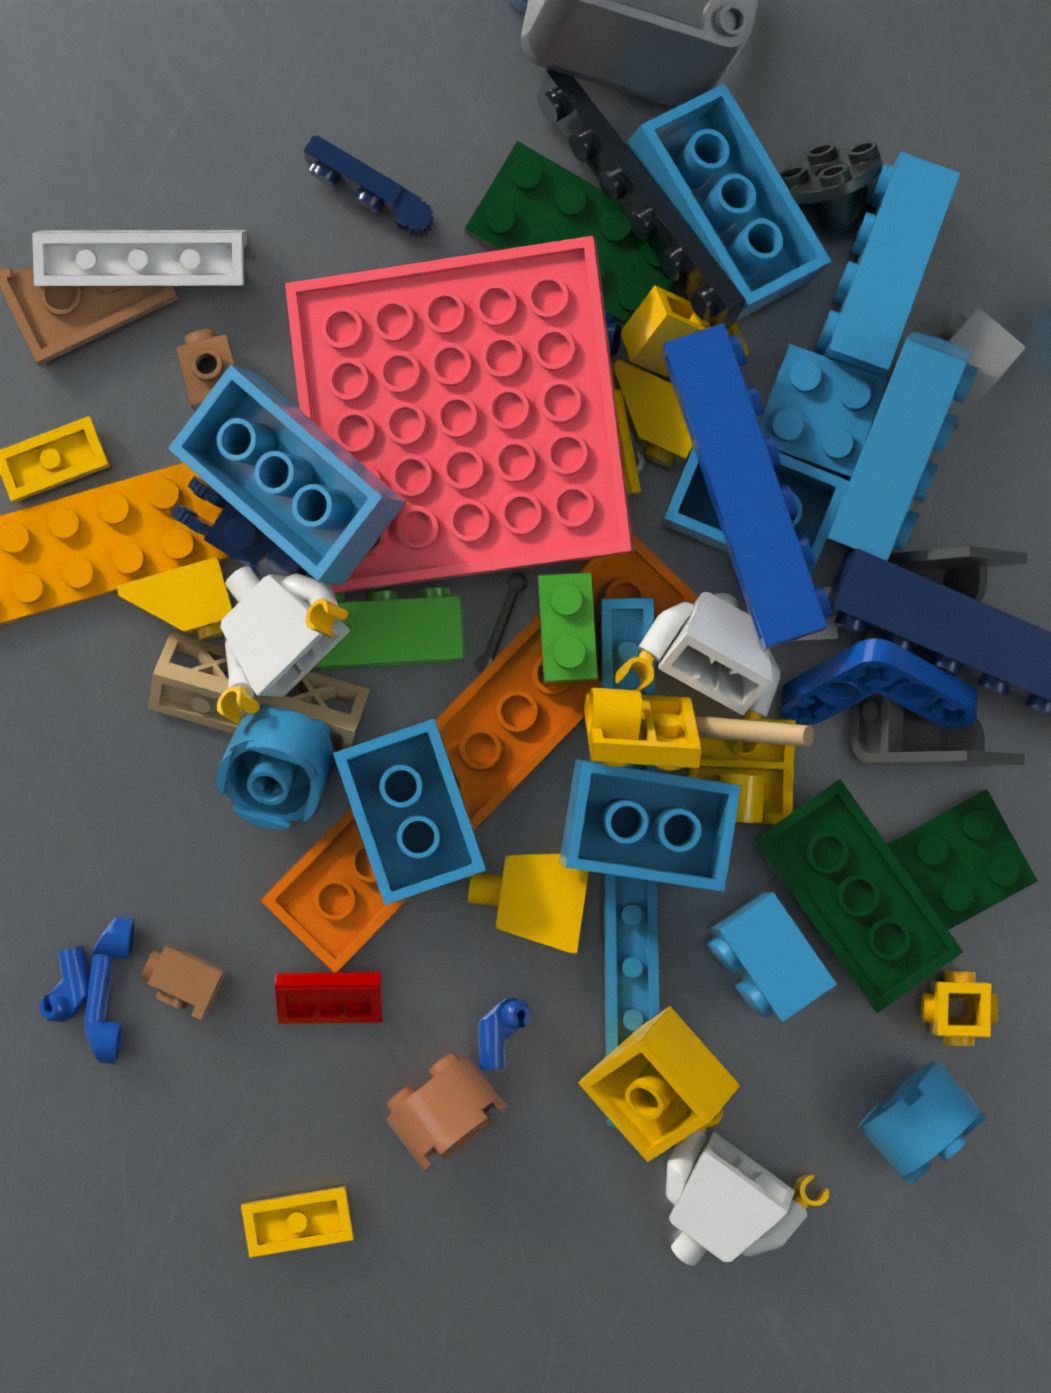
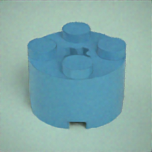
(276, 767)
(922, 1121)

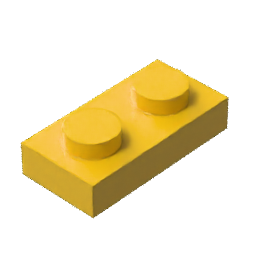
(52, 459)
(297, 1221)

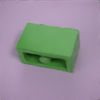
(567, 628)

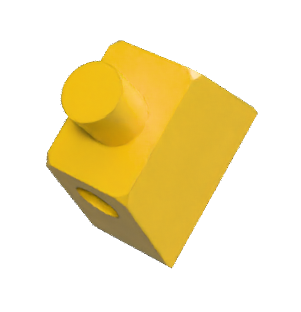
(535, 899)

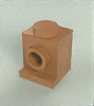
(199, 346)
(183, 979)

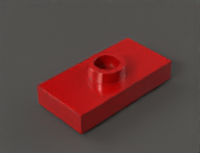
(329, 997)

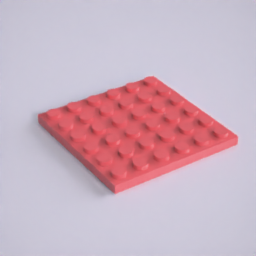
(474, 400)

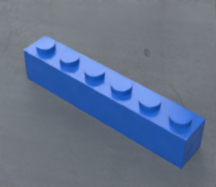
(744, 486)

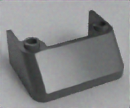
(637, 48)
(893, 734)

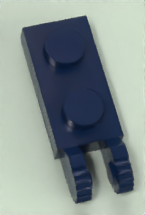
(371, 187)
(235, 534)

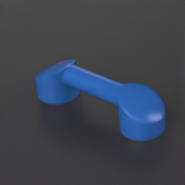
(104, 1035)

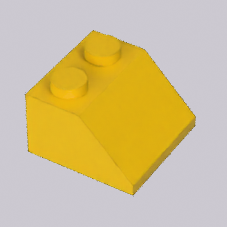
(659, 1084)

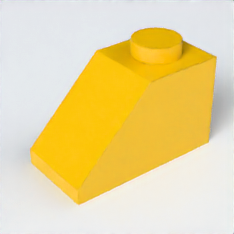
(660, 320)
(653, 414)
(185, 597)

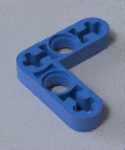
(883, 669)

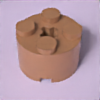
(444, 1110)

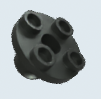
(835, 182)

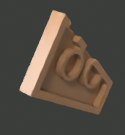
(69, 316)

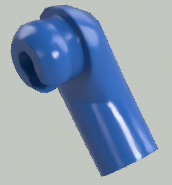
(71, 990)
(497, 1027)

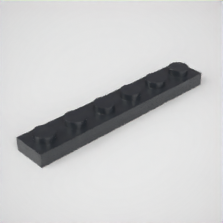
(640, 198)

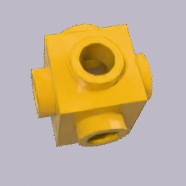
(979, 1011)

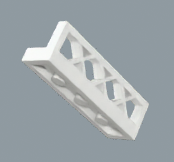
(138, 257)

